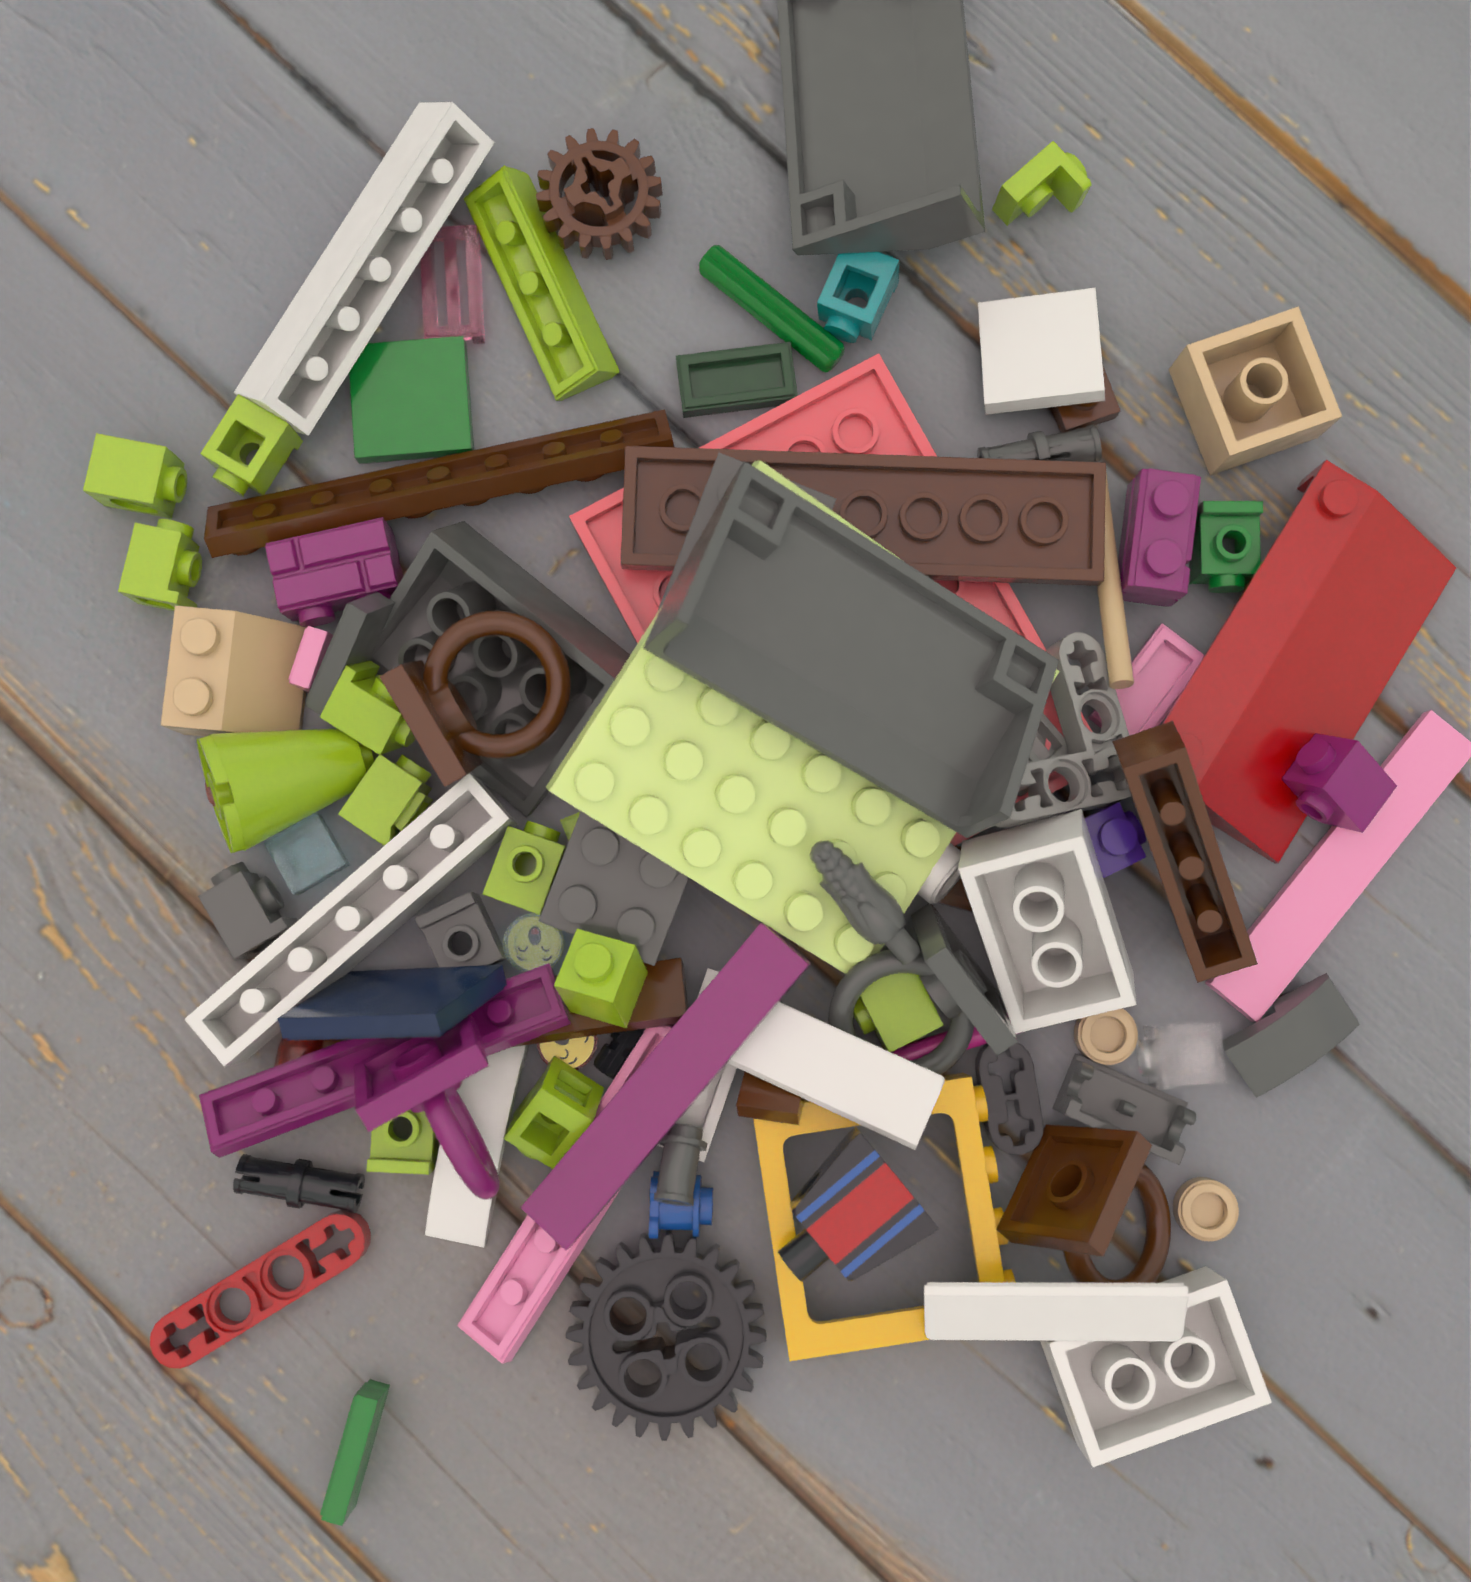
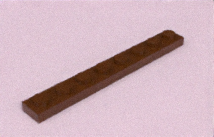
(432, 484)

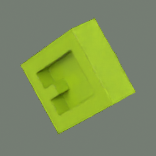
(1034, 184)

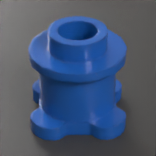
(676, 1217)

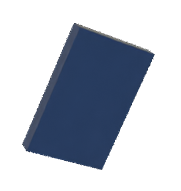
(393, 1003)

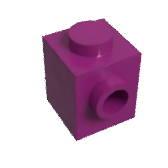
(1338, 782)

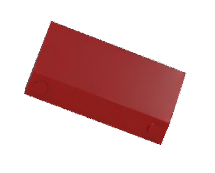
(1304, 651)

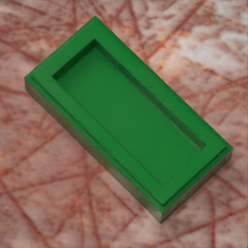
(354, 1452)

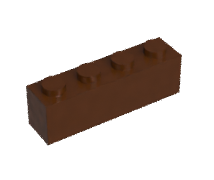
(1185, 851)

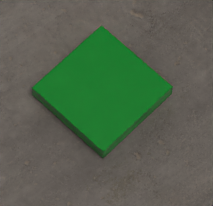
(411, 400)

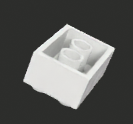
(1047, 922)
(1152, 1391)

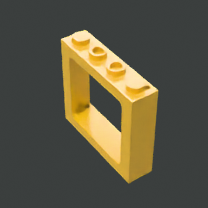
(978, 1169)

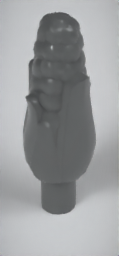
(864, 901)

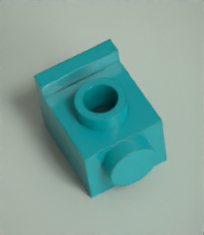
(860, 275)

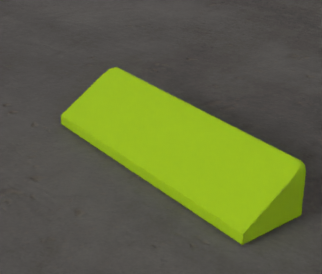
(540, 284)

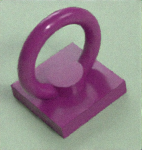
(425, 1077)

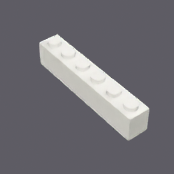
(366, 265)
(351, 920)

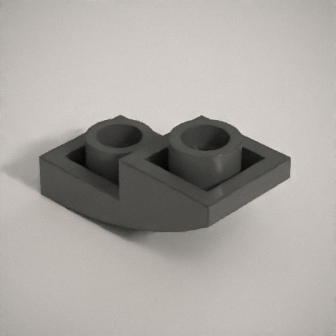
(1293, 1038)

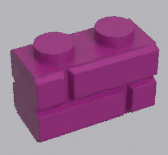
(1158, 536)
(331, 568)

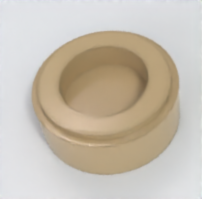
(1106, 1036)
(1205, 1209)

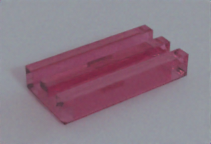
(475, 330)

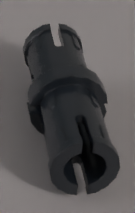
(299, 1183)

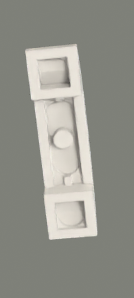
(490, 1098)

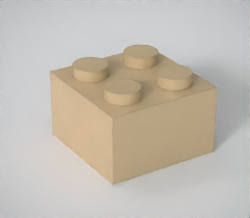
(1254, 391)

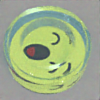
(532, 943)

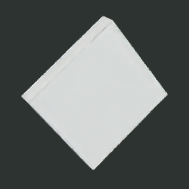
(1041, 351)

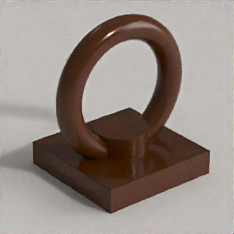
(440, 714)
(1077, 1195)

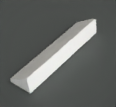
(841, 1074)
(1055, 1311)

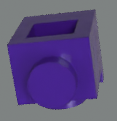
(1116, 838)

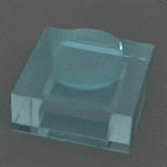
(306, 854)

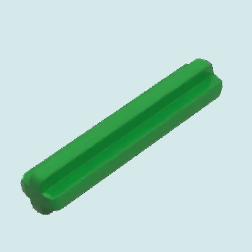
(771, 308)

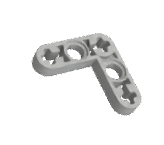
(1087, 750)

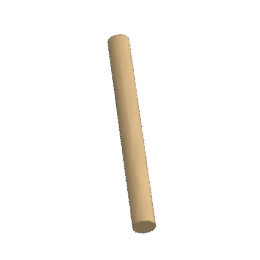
(1113, 612)

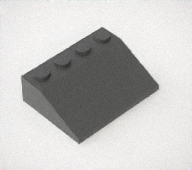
(498, 675)

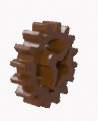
(616, 175)

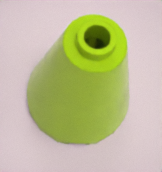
(277, 778)

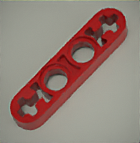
(263, 1291)

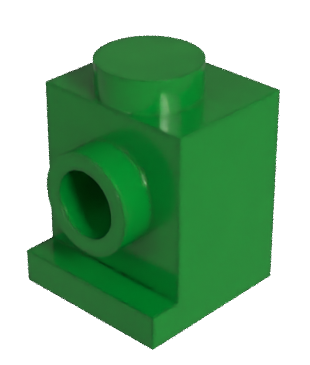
(1210, 561)

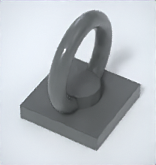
(952, 982)

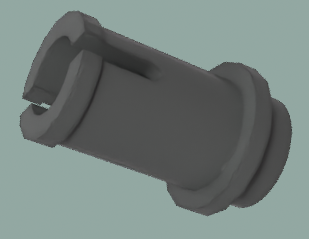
(679, 1165)

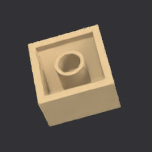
(231, 673)

